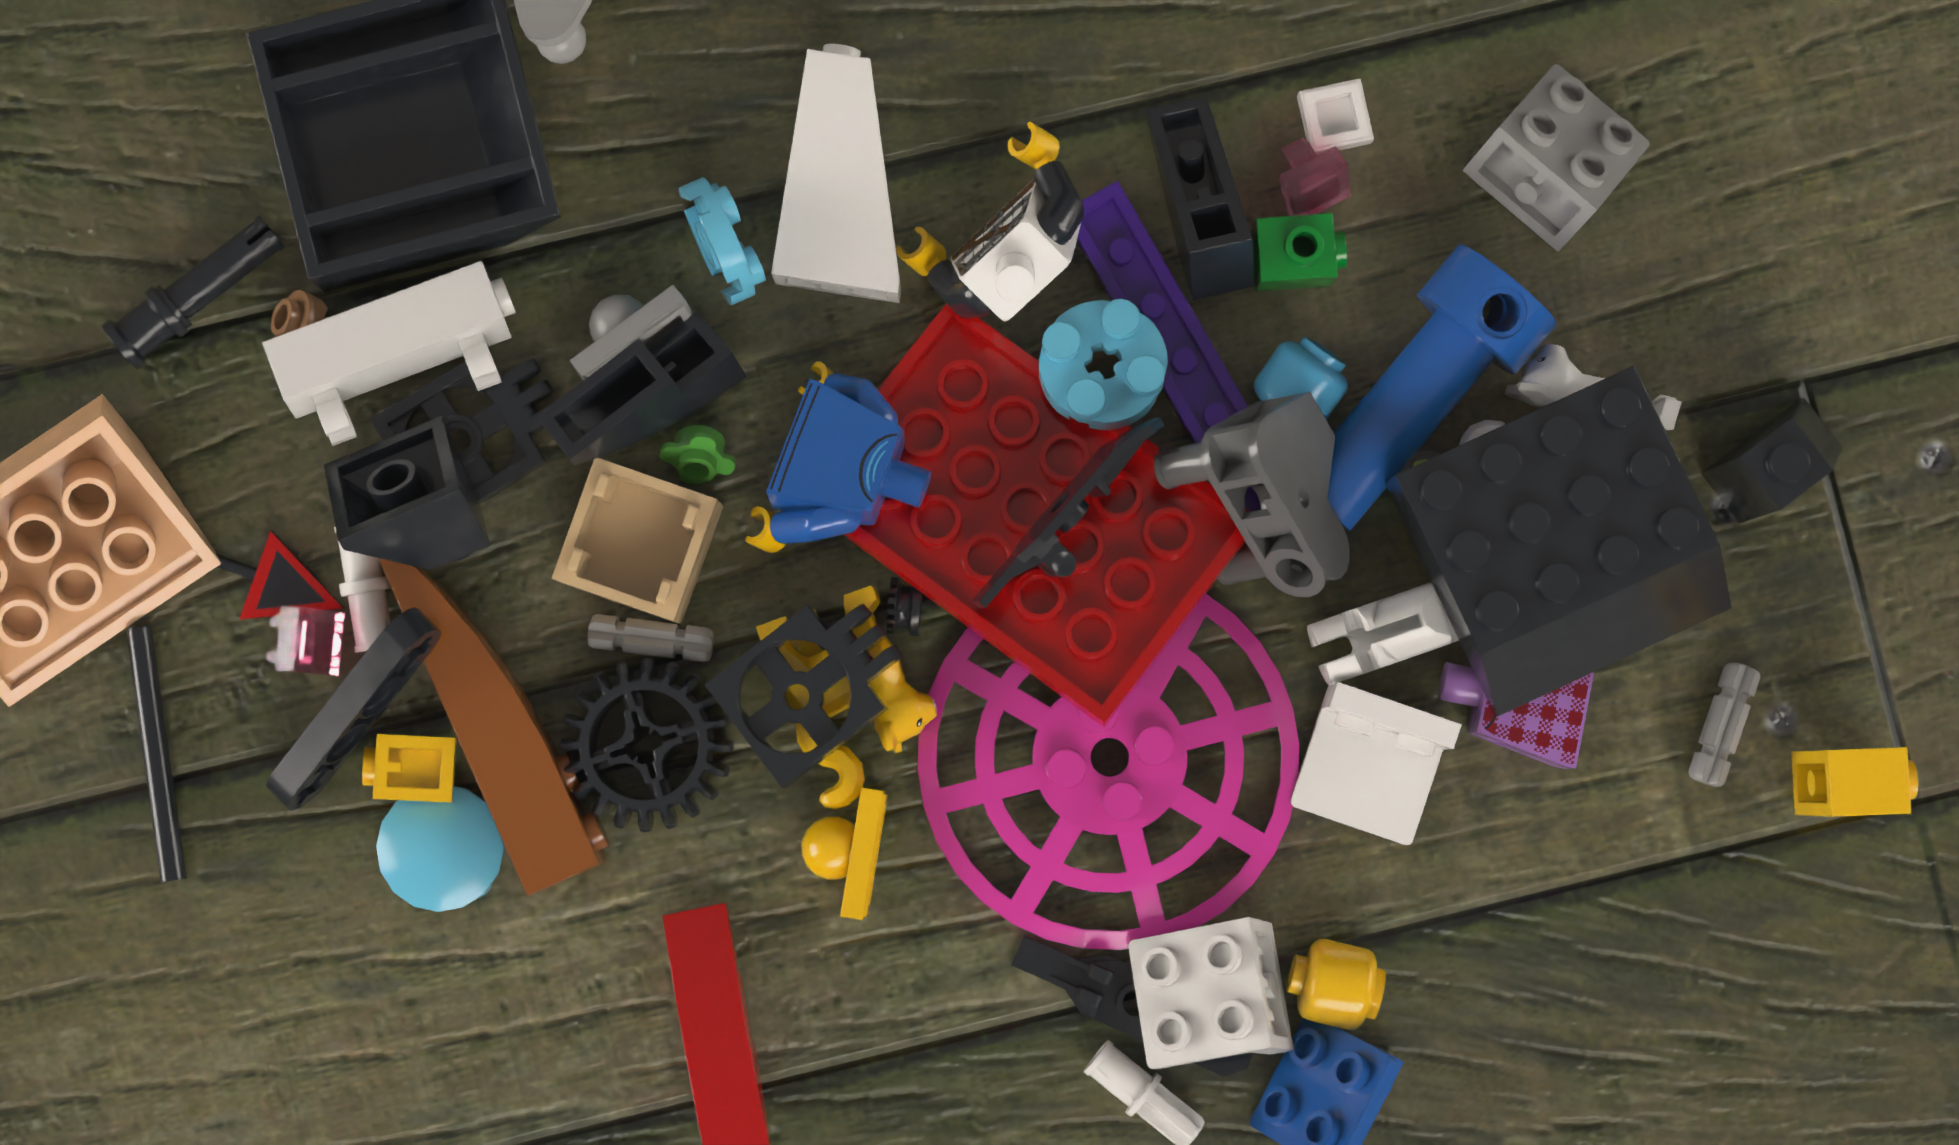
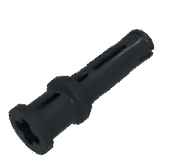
(169, 309)

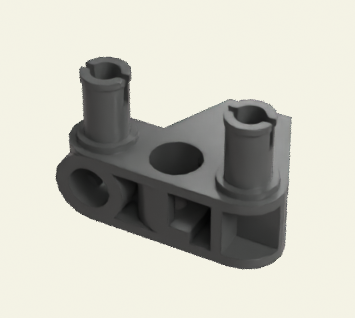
(1286, 457)

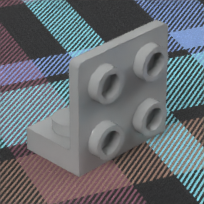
(1557, 157)

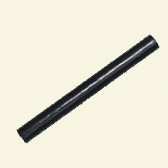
(156, 754)

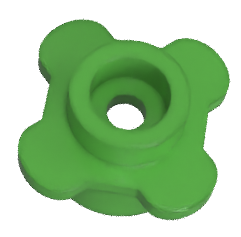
(698, 454)

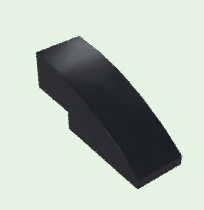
(642, 392)

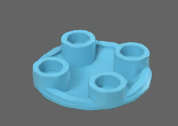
(440, 851)

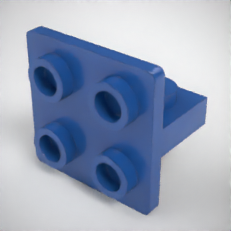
(1325, 1088)

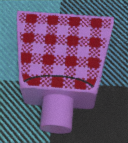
(1541, 729)

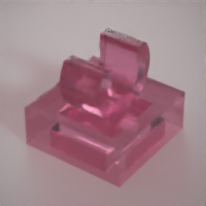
(1312, 180)
(307, 641)

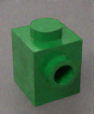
(1297, 252)

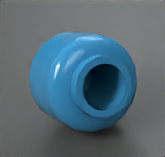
(1302, 369)

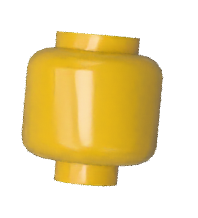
(1337, 984)

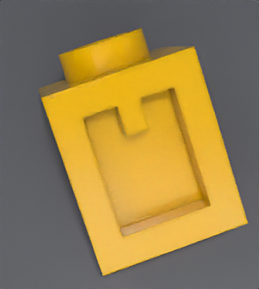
(411, 768)

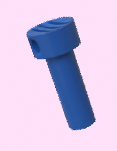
(1433, 374)

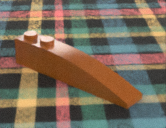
(504, 743)

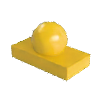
(840, 849)

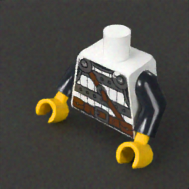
(1015, 249)

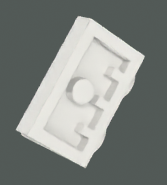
(1371, 762)
(1210, 993)

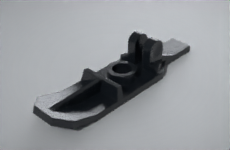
(1040, 544)
(1098, 991)

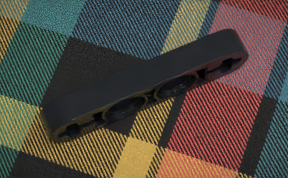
(353, 708)

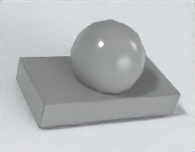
(623, 320)

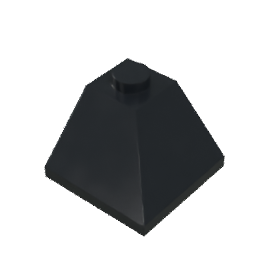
(407, 499)

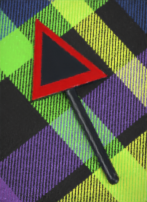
(279, 582)

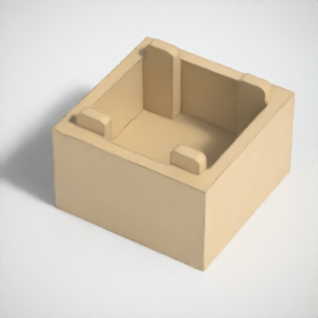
(638, 540)

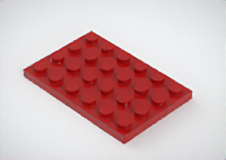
(996, 465)

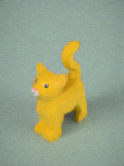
(906, 711)

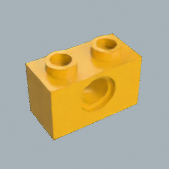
(1853, 782)

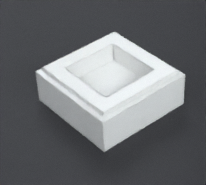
(1335, 116)

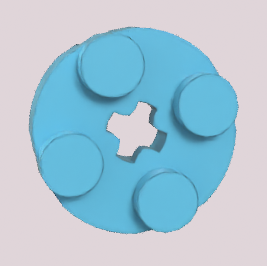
(713, 231)
(1116, 330)

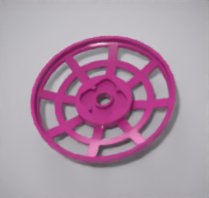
(1118, 802)

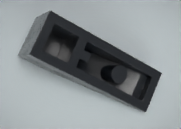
(1201, 199)

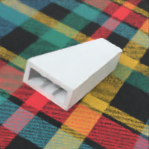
(836, 195)

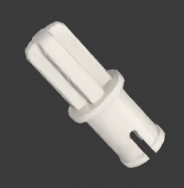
(1144, 1095)

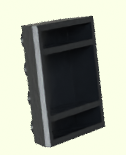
(402, 135)
(1563, 540)

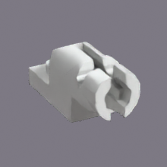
(1384, 632)

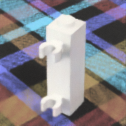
(391, 341)

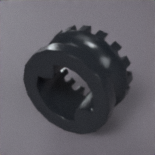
(906, 607)

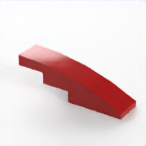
(716, 1027)

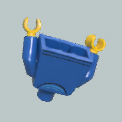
(837, 464)

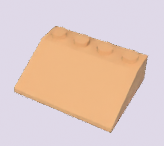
(85, 544)

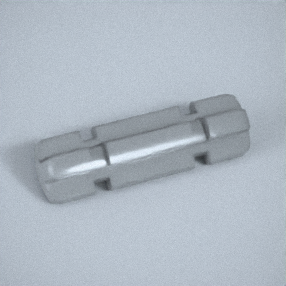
(650, 638)
(1724, 724)

